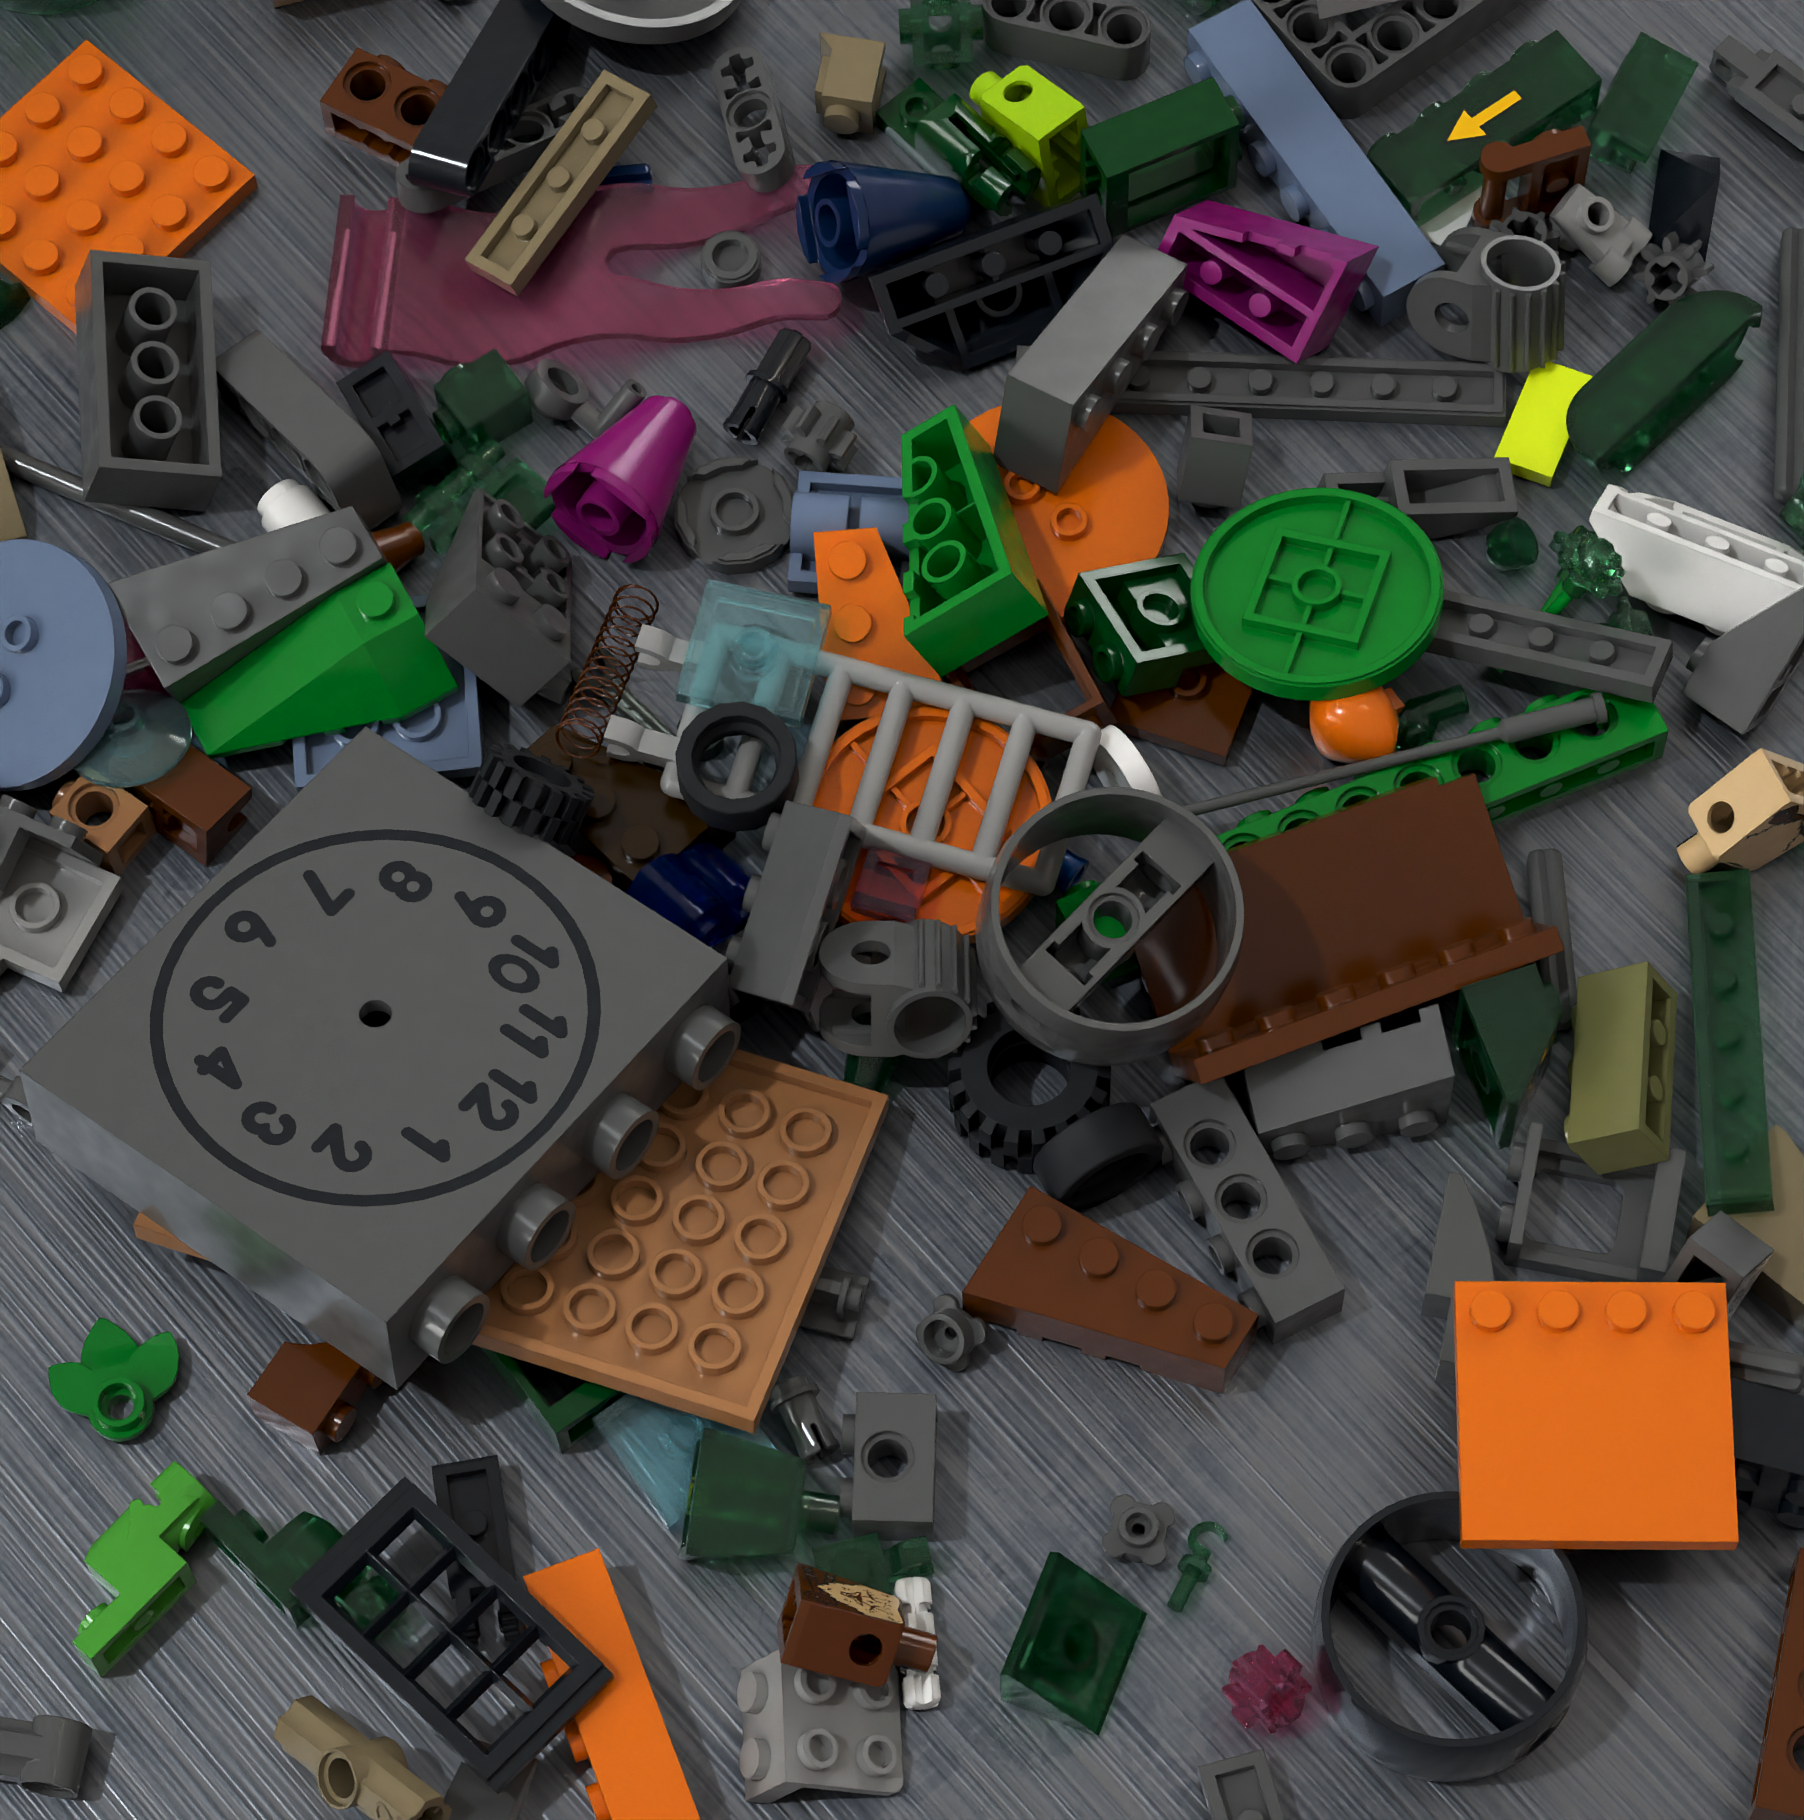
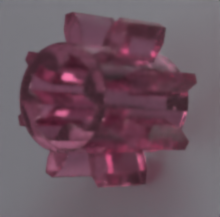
(1266, 1689)

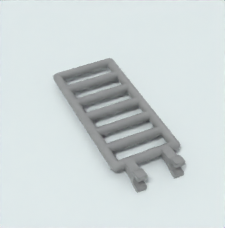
(665, 652)

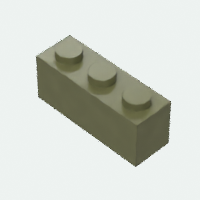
(1622, 1068)

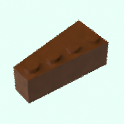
(1098, 1292)

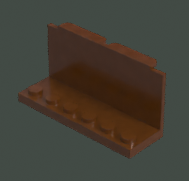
(1345, 926)

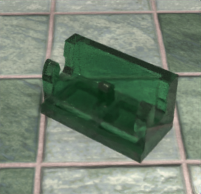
(1639, 103)

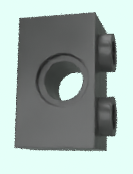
(898, 1427)

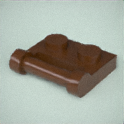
(1546, 172)

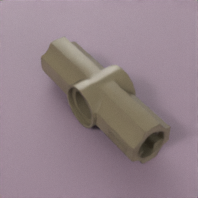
(354, 1768)

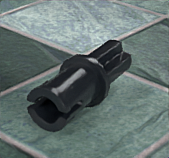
(768, 385)

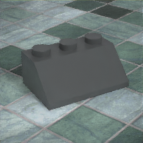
(794, 904)

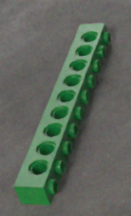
(1514, 786)

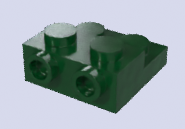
(1138, 622)

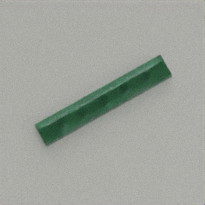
(1729, 1043)

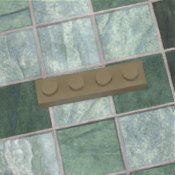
(561, 182)

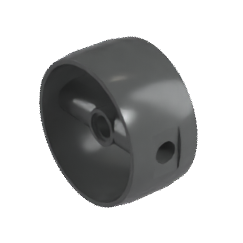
(1067, 967)

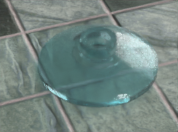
(141, 742)

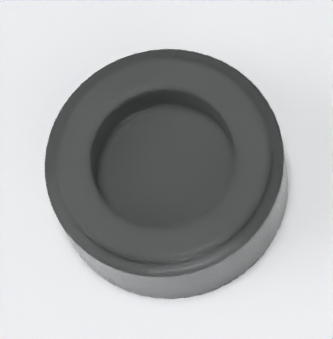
(730, 260)

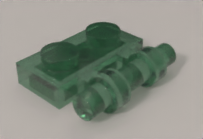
(475, 469)

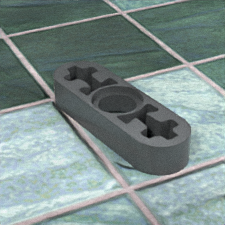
(769, 132)

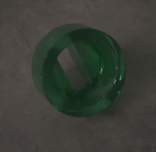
(1511, 545)

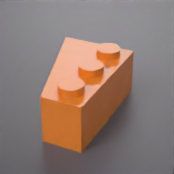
(866, 612)

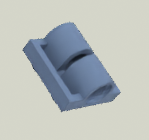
(842, 503)

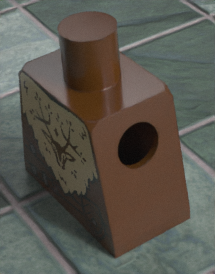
(826, 1624)

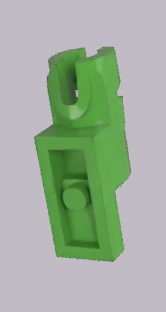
(141, 1567)

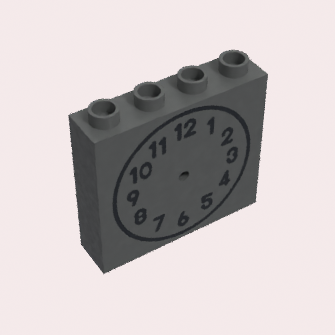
(383, 1057)

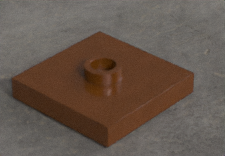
(1193, 717)

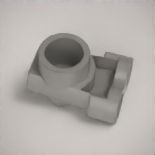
(1599, 232)

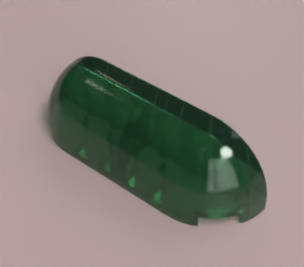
(1660, 379)

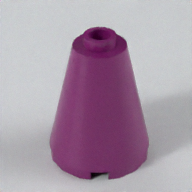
(624, 480)

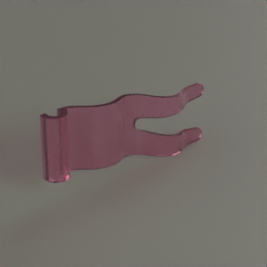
(408, 290)

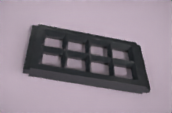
(539, 1721)

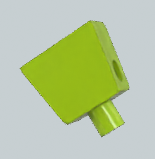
(1040, 123)

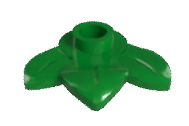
(113, 1373)

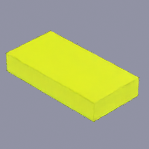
(1538, 428)

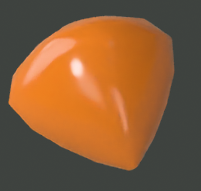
(1356, 725)

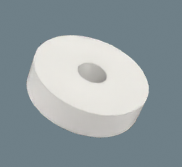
(1121, 764)

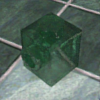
(481, 402)

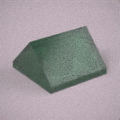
(1070, 1647)

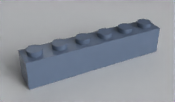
(1310, 154)

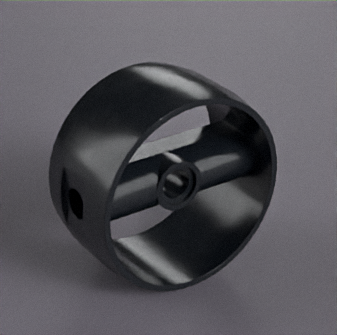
(1480, 1675)

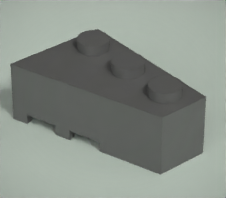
(1352, 1090)

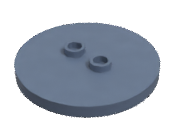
(57, 661)

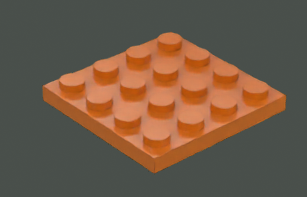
(104, 169)

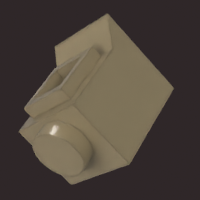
(849, 82)

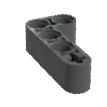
(307, 428)

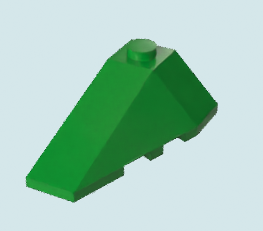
(332, 669)

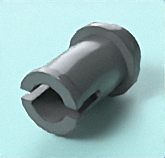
(803, 1418)

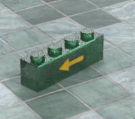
(1439, 154)

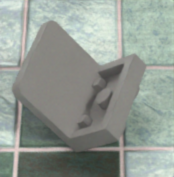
(817, 1732)

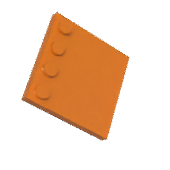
(1594, 1416)

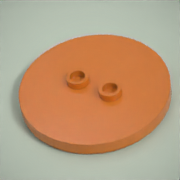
(1101, 517)
(948, 895)

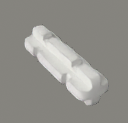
(918, 1689)

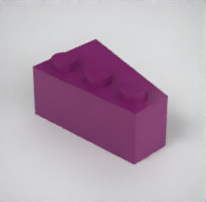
(1269, 273)

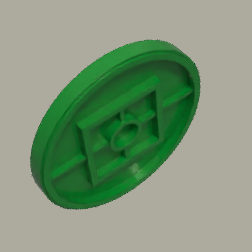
(1317, 594)

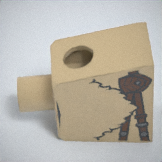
(1747, 815)

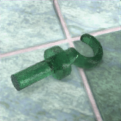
(1194, 1566)

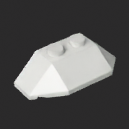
(1694, 561)

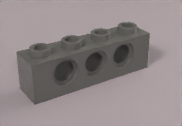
(1213, 1118)

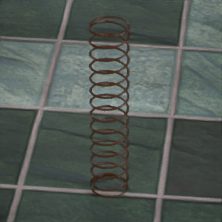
(563, 723)

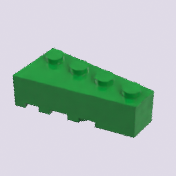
(966, 553)

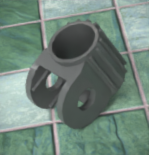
(1511, 317)
(915, 988)

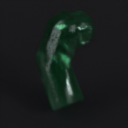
(1424, 713)

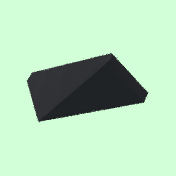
(1684, 198)

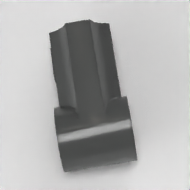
(44, 1754)

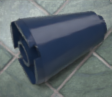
(874, 216)

